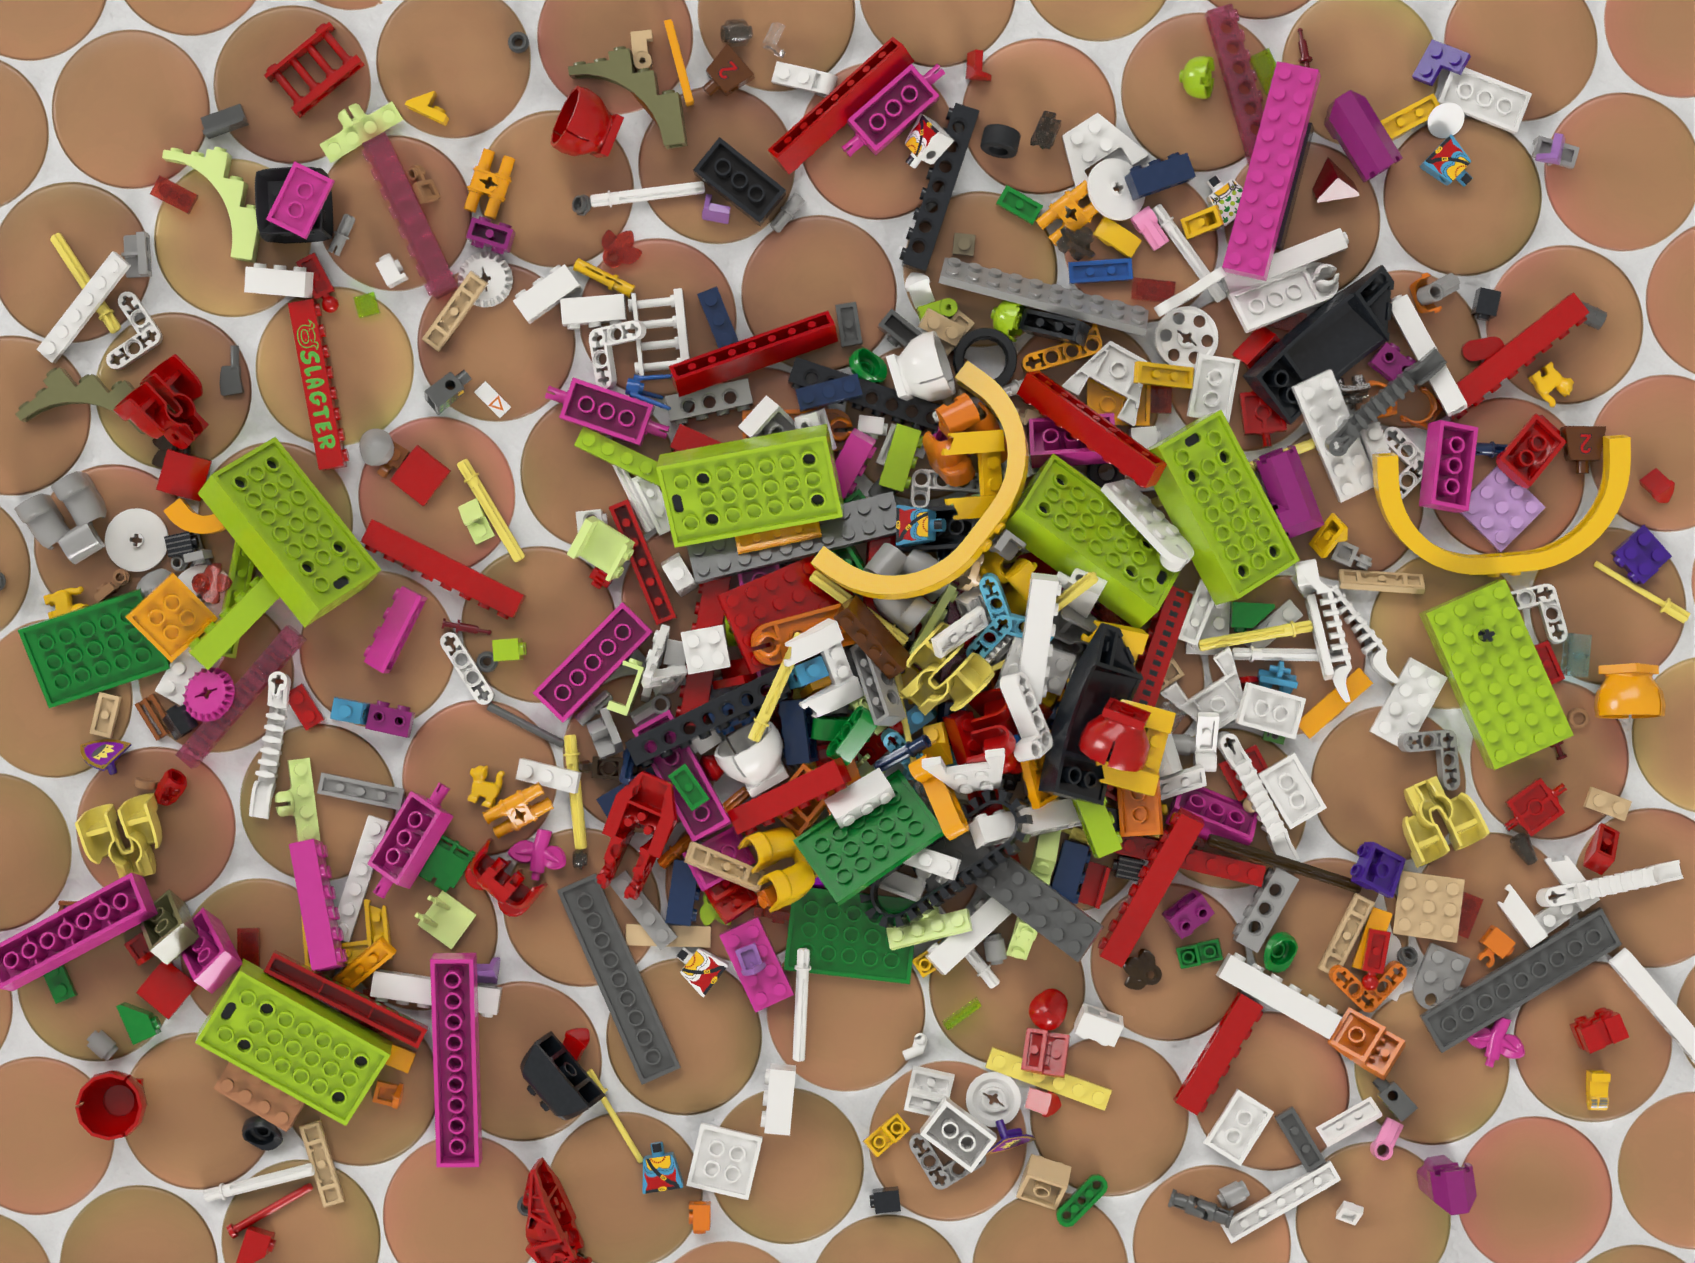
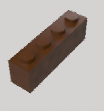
(872, 637)

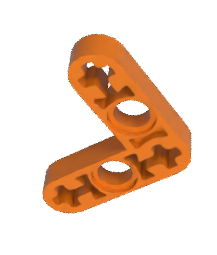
(1374, 997)

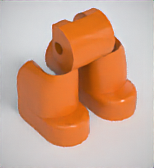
(957, 418)

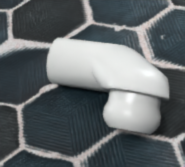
(918, 1047)

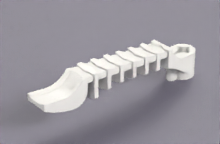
(1307, 575)
(1378, 658)
(265, 786)
(1272, 824)
(1610, 884)

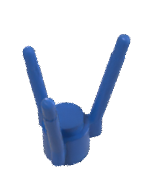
(636, 389)

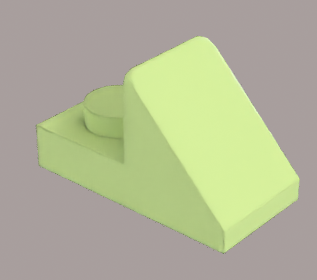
(476, 521)

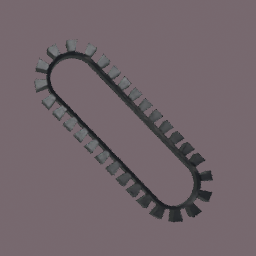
(968, 878)

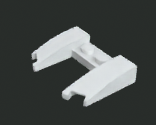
(845, 687)
(1536, 927)

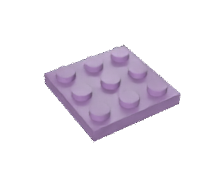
(1501, 509)

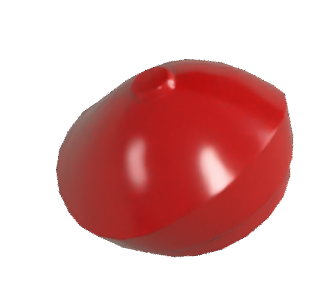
(1048, 1009)

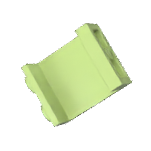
(602, 547)
(626, 709)

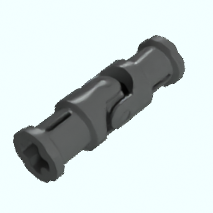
(1211, 1214)

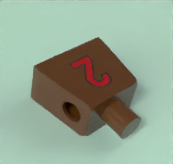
(727, 73)
(1583, 445)

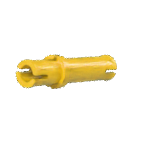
(603, 277)

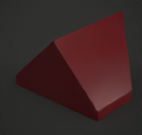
(1333, 184)

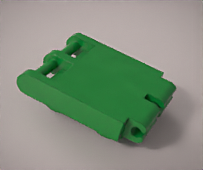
(446, 864)

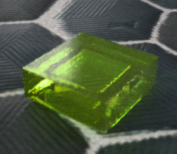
(366, 305)

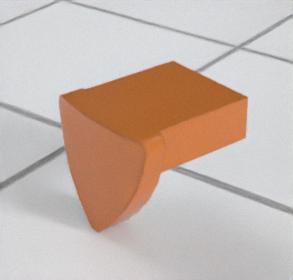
(388, 1094)

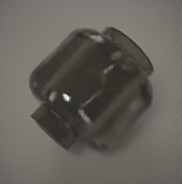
(736, 32)

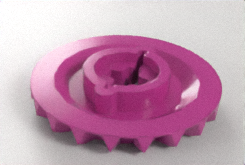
(219, 700)

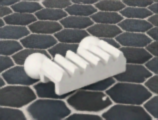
(905, 885)

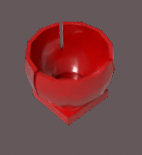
(585, 125)
(1121, 729)
(111, 1105)

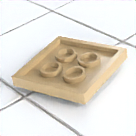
(1428, 906)

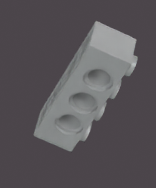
(718, 392)
(879, 691)
(1276, 902)

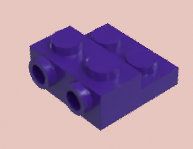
(1640, 555)
(1377, 869)

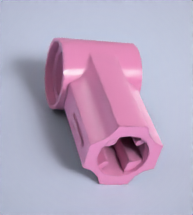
(1146, 223)
(1388, 1136)

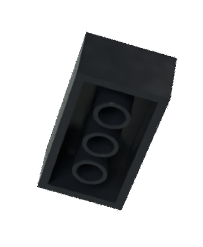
(739, 181)
(950, 538)

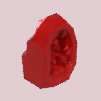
(170, 787)

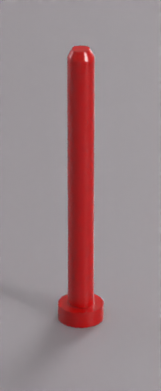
(233, 1230)

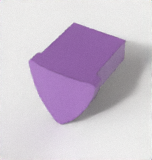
(1555, 155)
(715, 212)
(750, 960)
(488, 972)

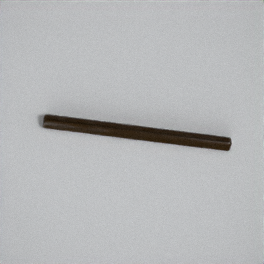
(1282, 863)

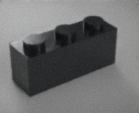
(1054, 327)

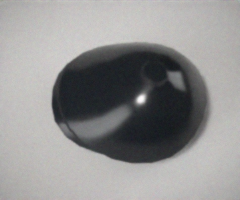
(261, 1133)

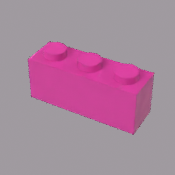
(852, 459)

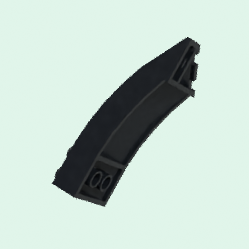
(1329, 338)
(1101, 673)

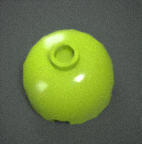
(1197, 77)
(1007, 318)

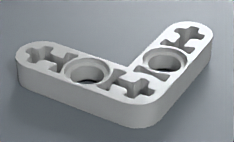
(1438, 745)
(945, 1169)

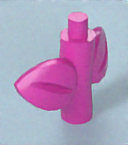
(538, 854)
(1497, 1042)

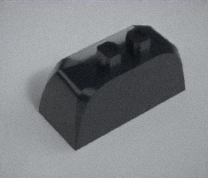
(558, 1079)

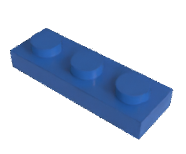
(1100, 271)

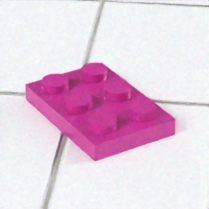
(300, 200)
(726, 844)

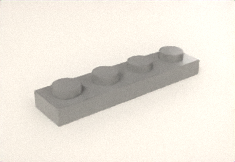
(361, 791)
(644, 912)

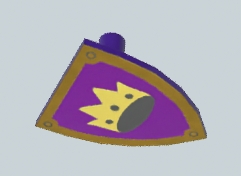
(103, 753)
(1009, 1138)

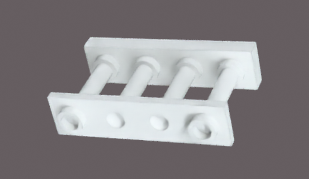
(677, 321)

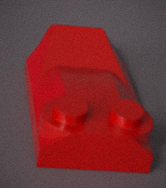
(1530, 451)

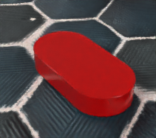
(1481, 348)

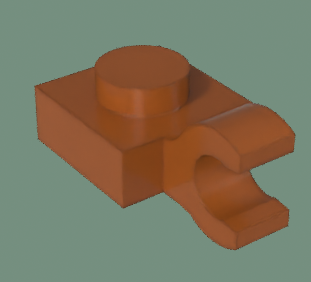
(397, 459)

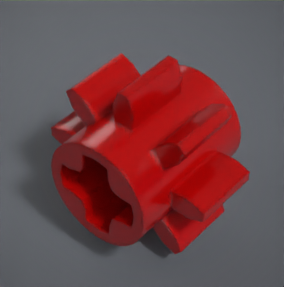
(598, 577)

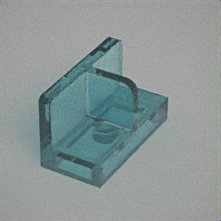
(1576, 655)

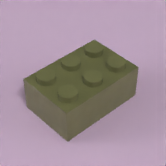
(170, 929)

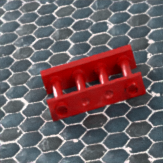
(318, 90)

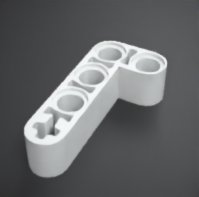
(931, 484)
(1027, 716)

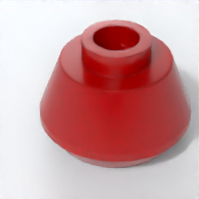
(711, 767)

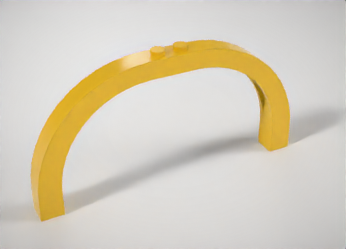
(1600, 515)
(981, 535)

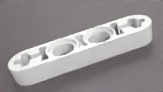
(468, 667)

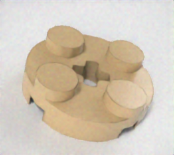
(971, 576)

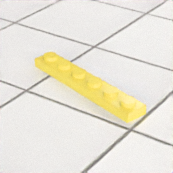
(1069, 1086)

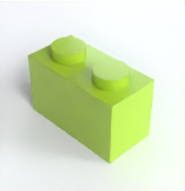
(509, 649)

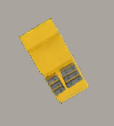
(1597, 1089)

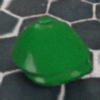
(868, 365)
(1280, 952)

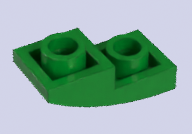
(1199, 953)

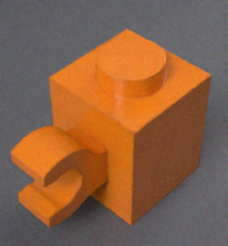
(1495, 943)

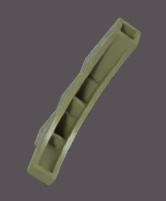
(644, 84)
(64, 391)

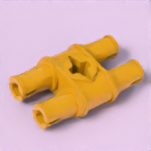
(483, 174)
(1058, 210)
(518, 810)

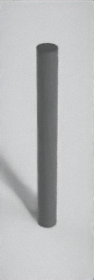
(525, 725)

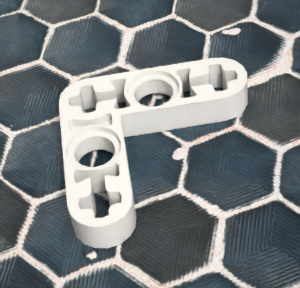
(1191, 292)
(142, 330)
(607, 342)
(1410, 462)
(1544, 604)

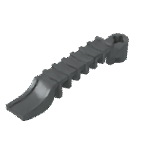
(1413, 375)

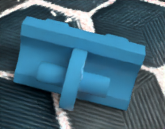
(1278, 676)

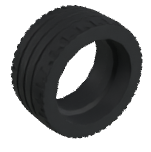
(992, 335)

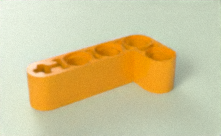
(1060, 352)
(942, 800)

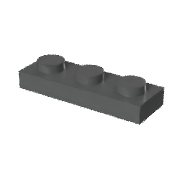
(1299, 1139)

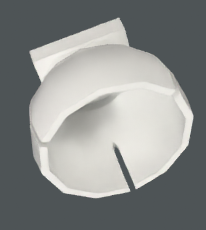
(922, 369)
(755, 762)

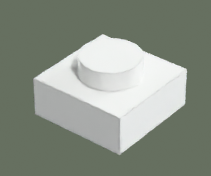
(1349, 1212)

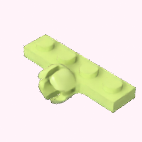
(359, 129)
(935, 615)
(300, 800)
(930, 928)

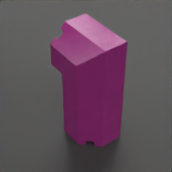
(1361, 135)
(1288, 490)
(1448, 1184)

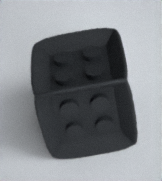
(267, 187)

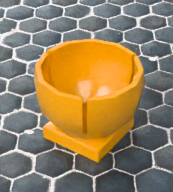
(1629, 691)

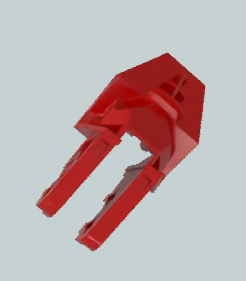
(644, 804)
(550, 1219)

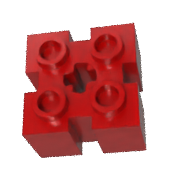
(1599, 1030)

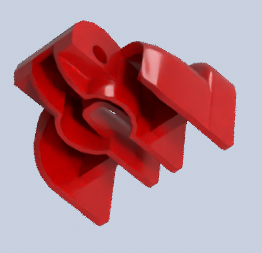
(147, 408)
(994, 728)
(490, 875)

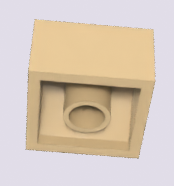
(1044, 1182)

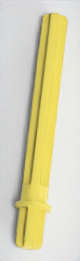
(82, 278)
(490, 510)
(1074, 591)
(842, 596)
(1283, 630)
(771, 699)
(576, 801)

